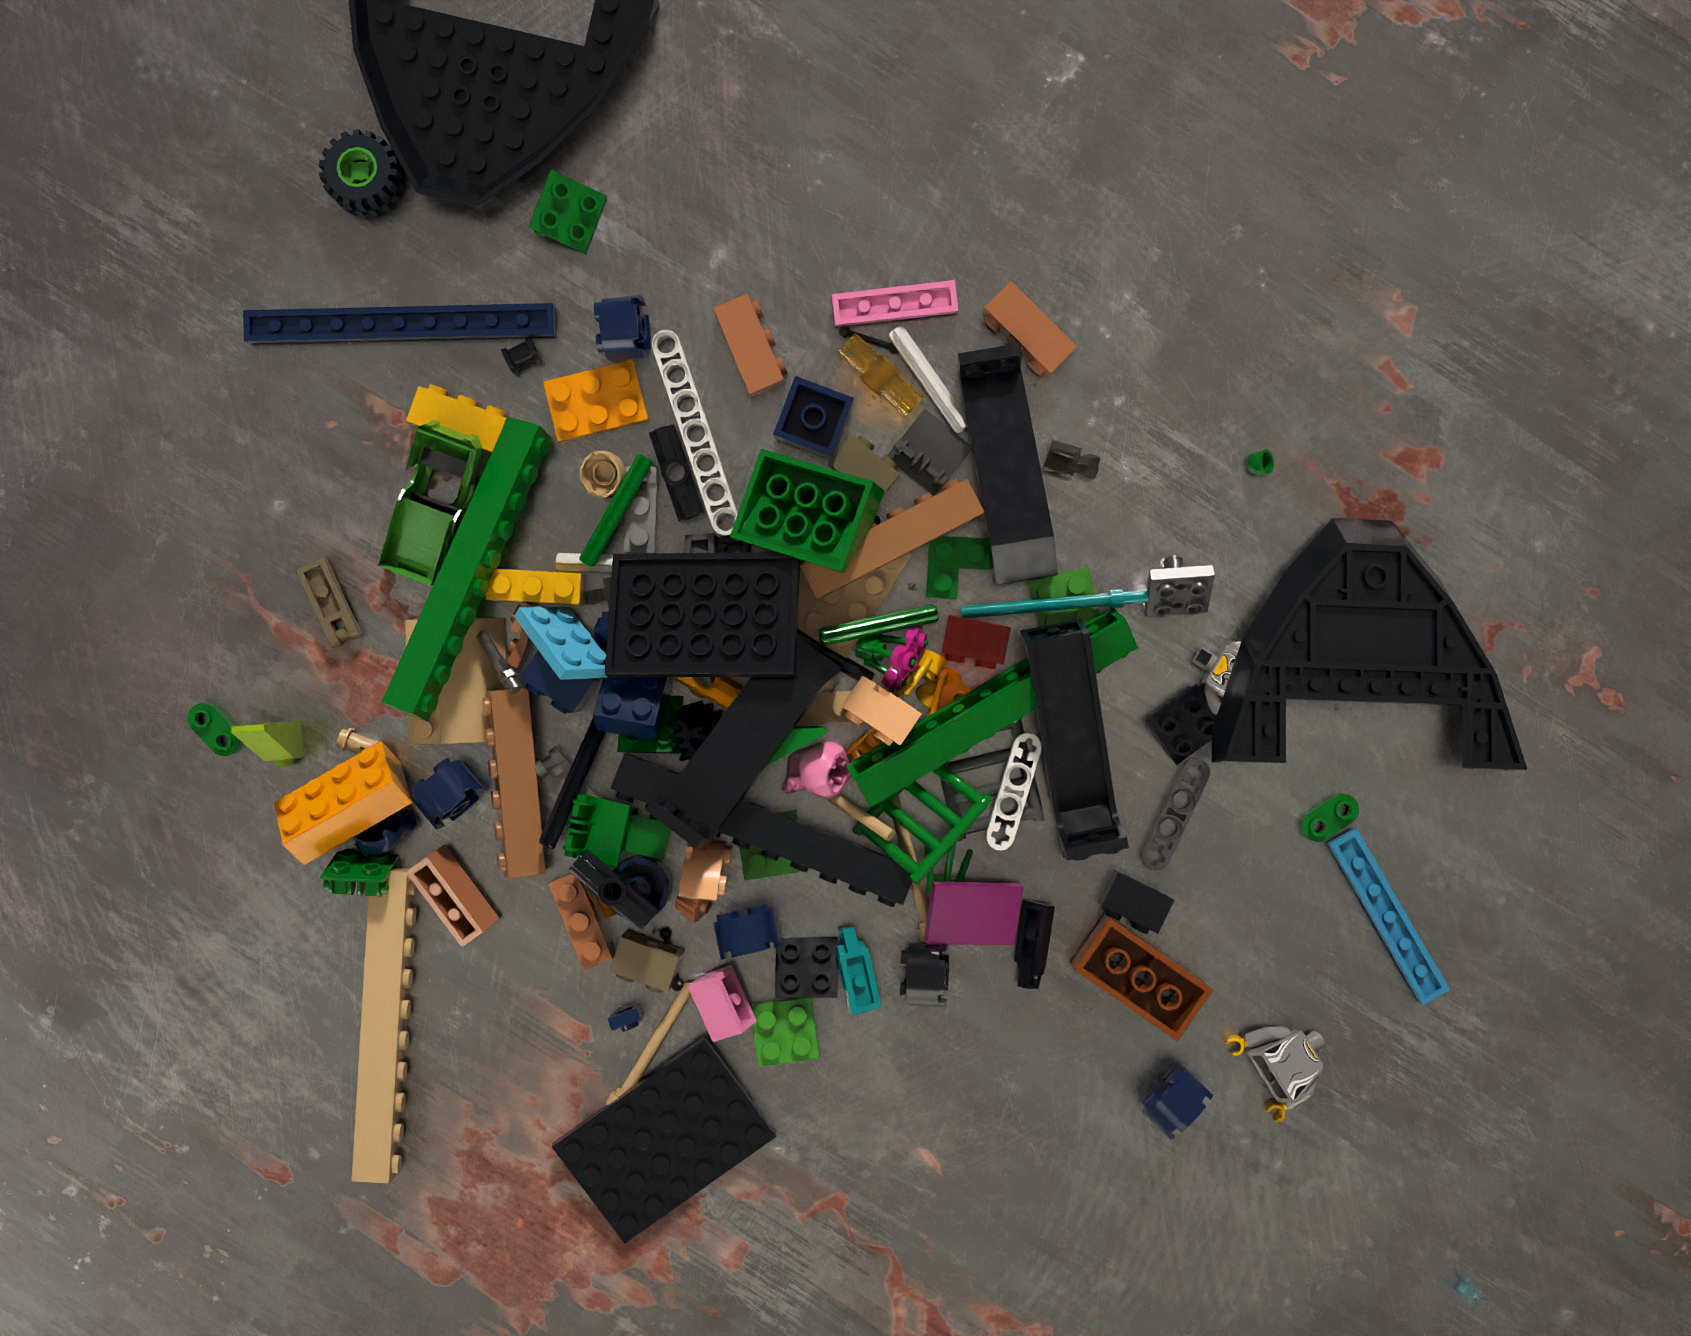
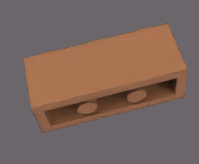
(1026, 324)
(750, 345)
(453, 895)
(582, 920)

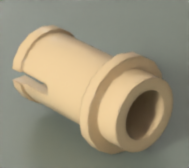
(353, 742)

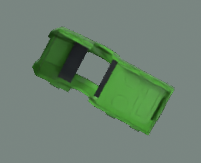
(421, 526)

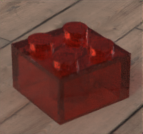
(975, 641)

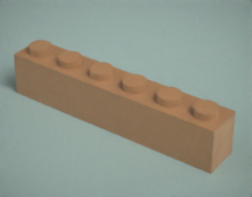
(900, 535)
(515, 783)

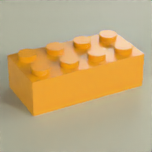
(342, 803)

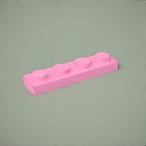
(895, 303)

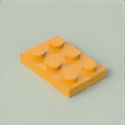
(595, 401)

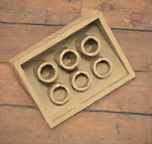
(459, 707)

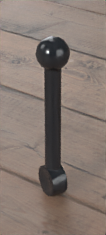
(845, 332)
(665, 933)

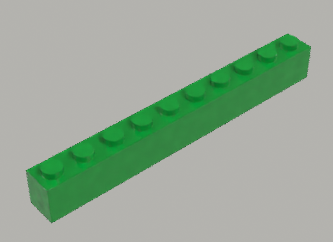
(467, 569)
(973, 718)

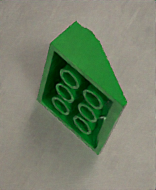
(806, 510)

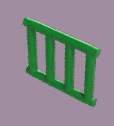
(939, 848)

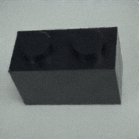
(1135, 902)

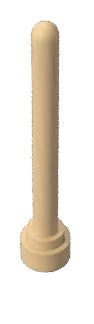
(917, 889)
(654, 1043)

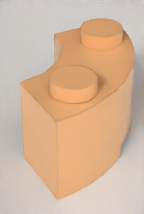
(881, 711)
(703, 871)

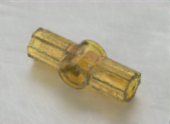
(880, 375)

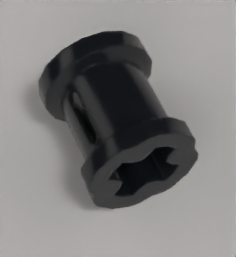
(521, 355)

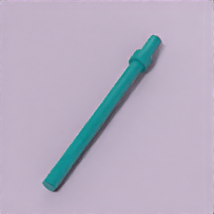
(1114, 599)

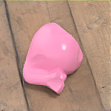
(818, 770)

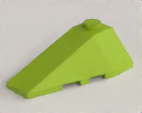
(273, 741)

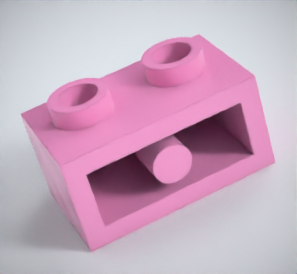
(722, 1003)

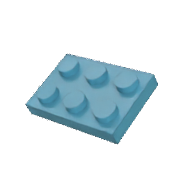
(563, 642)

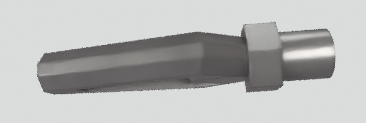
(507, 675)

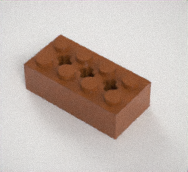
(1145, 996)

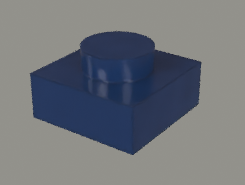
(626, 1018)

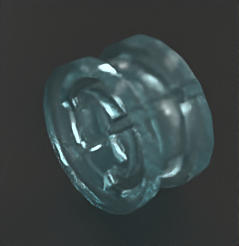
(1468, 1292)

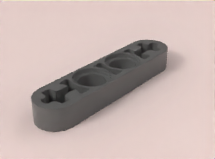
(1170, 811)

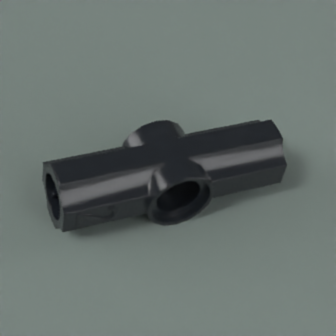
(669, 454)
(597, 875)

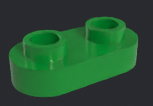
(212, 730)
(1329, 816)

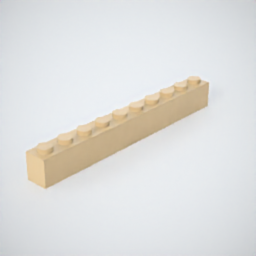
(383, 1031)

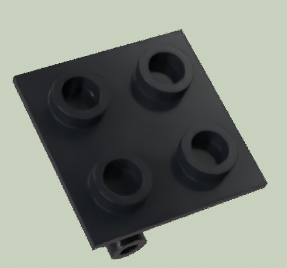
(1183, 724)
(806, 968)

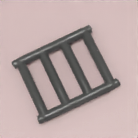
(954, 799)

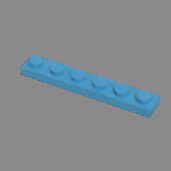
(1388, 916)

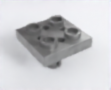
(1179, 589)

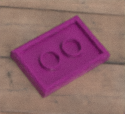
(973, 913)

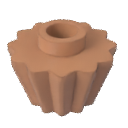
(692, 908)

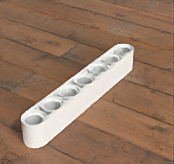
(689, 420)

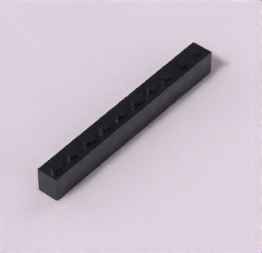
(780, 836)

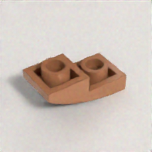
(519, 649)

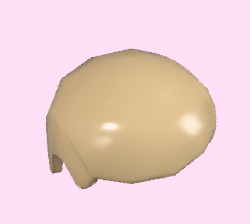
(602, 473)

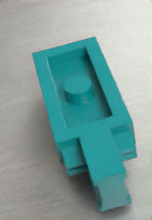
(856, 973)

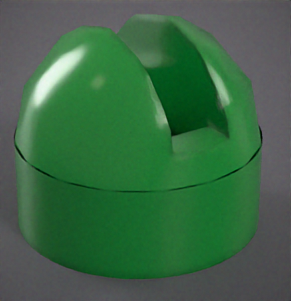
(1260, 462)

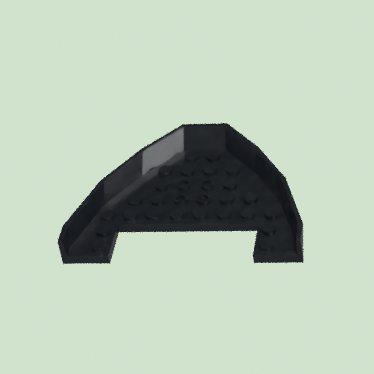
(480, 100)
(1361, 625)

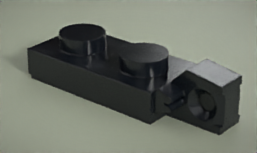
(1033, 942)

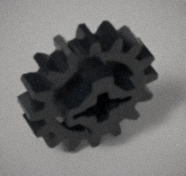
(693, 727)

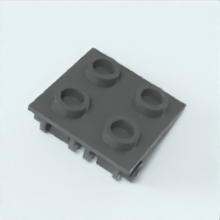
(929, 452)

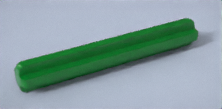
(615, 510)
(878, 625)

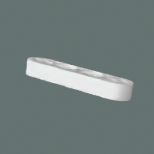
(1018, 792)

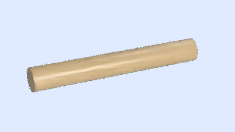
(862, 816)

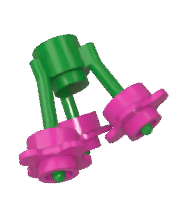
(901, 659)

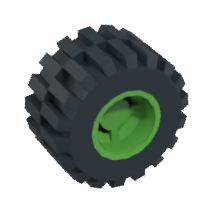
(361, 173)

